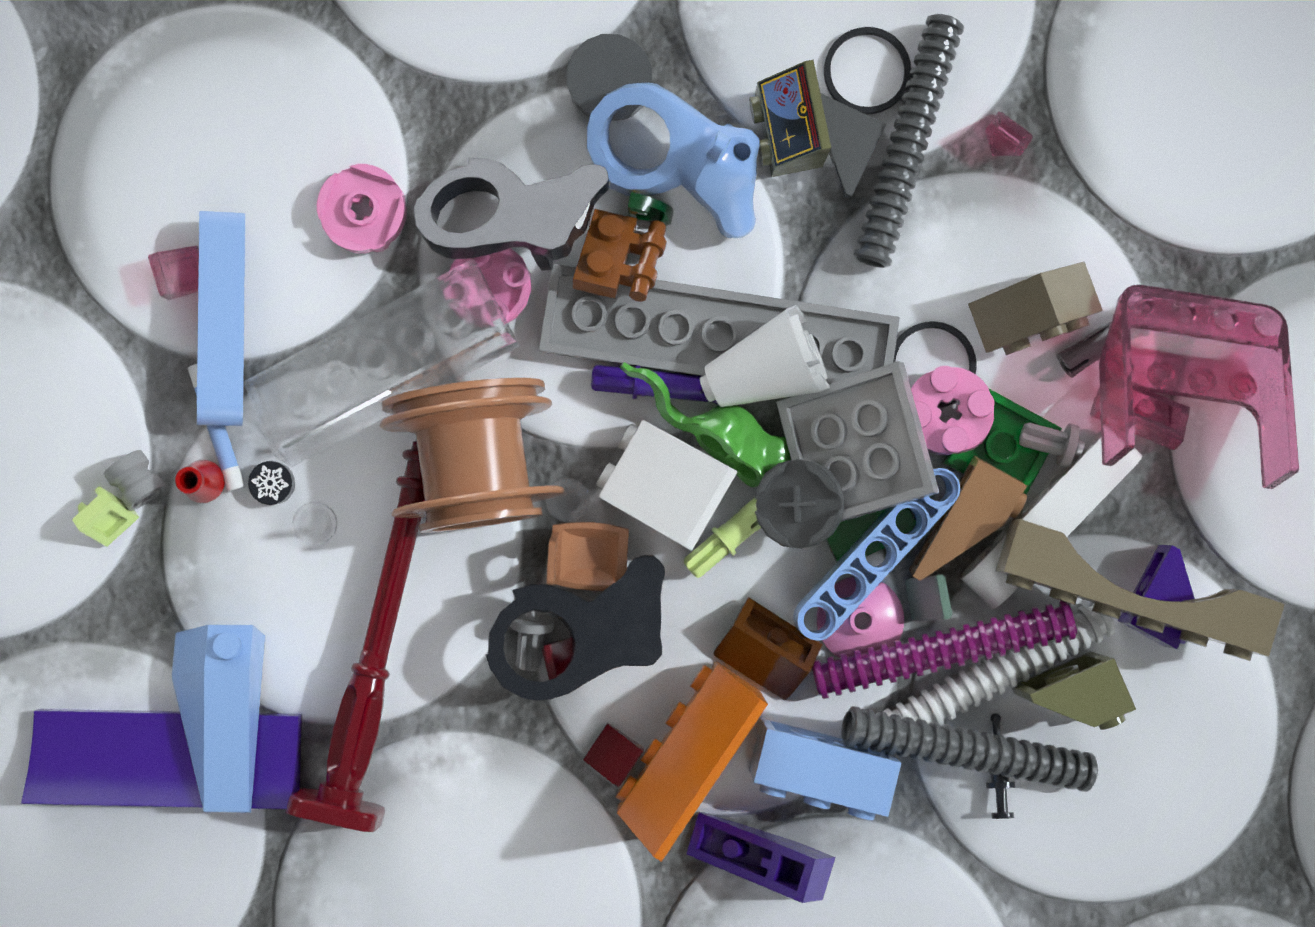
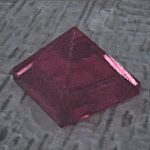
(1007, 136)

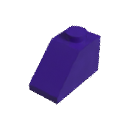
(1164, 581)

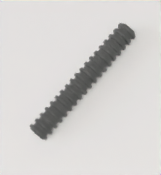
(909, 140)
(969, 749)

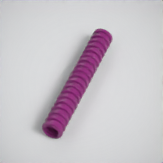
(945, 649)

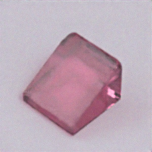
(176, 271)

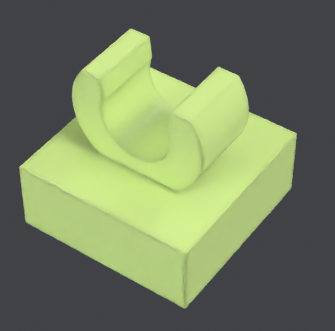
(104, 517)

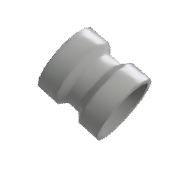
(135, 480)

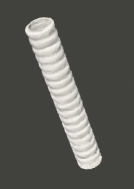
(1002, 671)

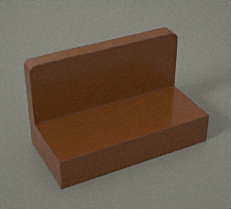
(768, 649)

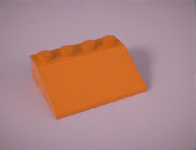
(689, 757)

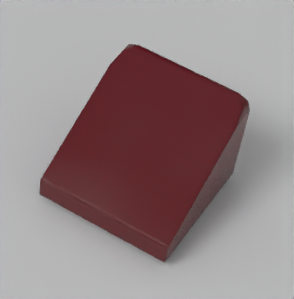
(557, 656)
(613, 754)

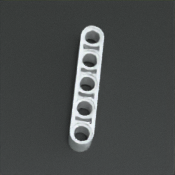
(1058, 507)

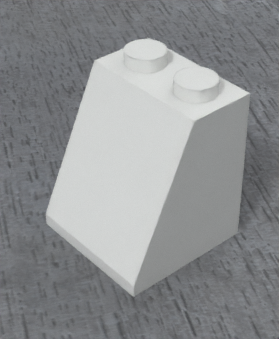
(665, 483)

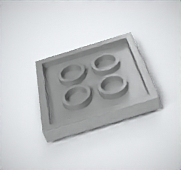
(866, 437)

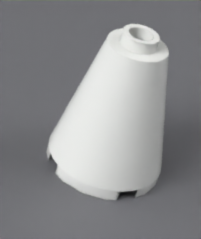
(767, 364)

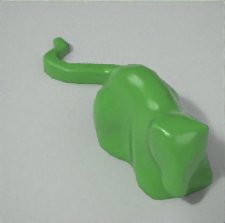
(724, 432)

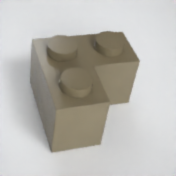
(1042, 305)

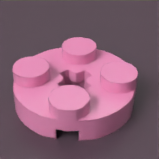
(350, 187)
(974, 402)

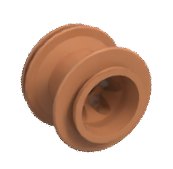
(471, 451)

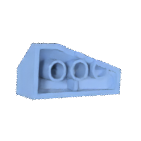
(219, 703)

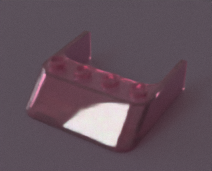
(1204, 352)

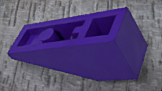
(762, 857)

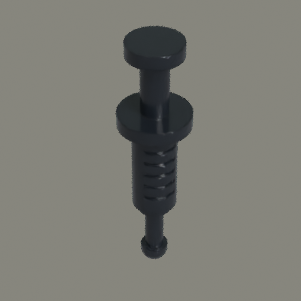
(1000, 782)

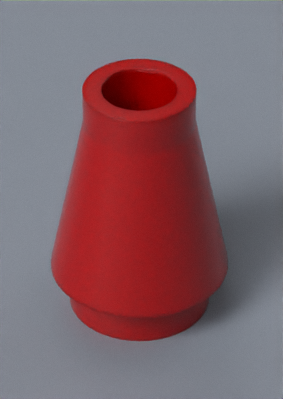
(209, 483)

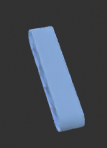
(220, 318)
(868, 576)

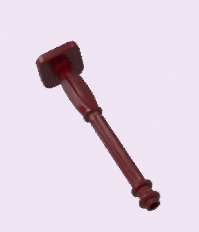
(361, 708)

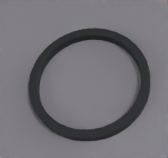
(875, 32)
(948, 328)

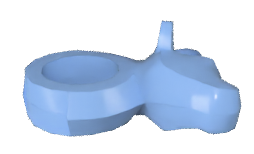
(705, 158)

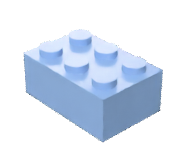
(823, 770)

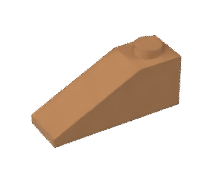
(982, 508)

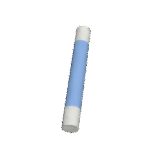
(222, 447)

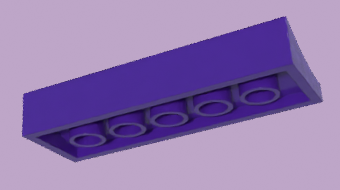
(145, 759)

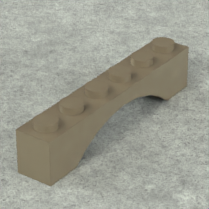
(1229, 617)

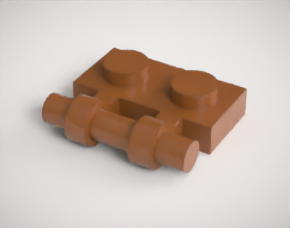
(605, 255)

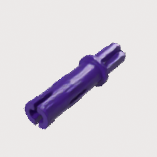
(616, 381)

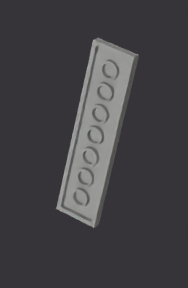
(691, 325)

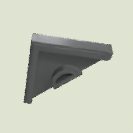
(852, 141)

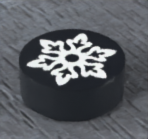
(271, 483)

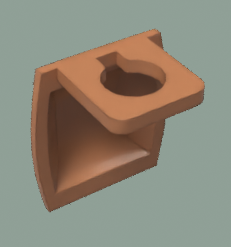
(587, 555)

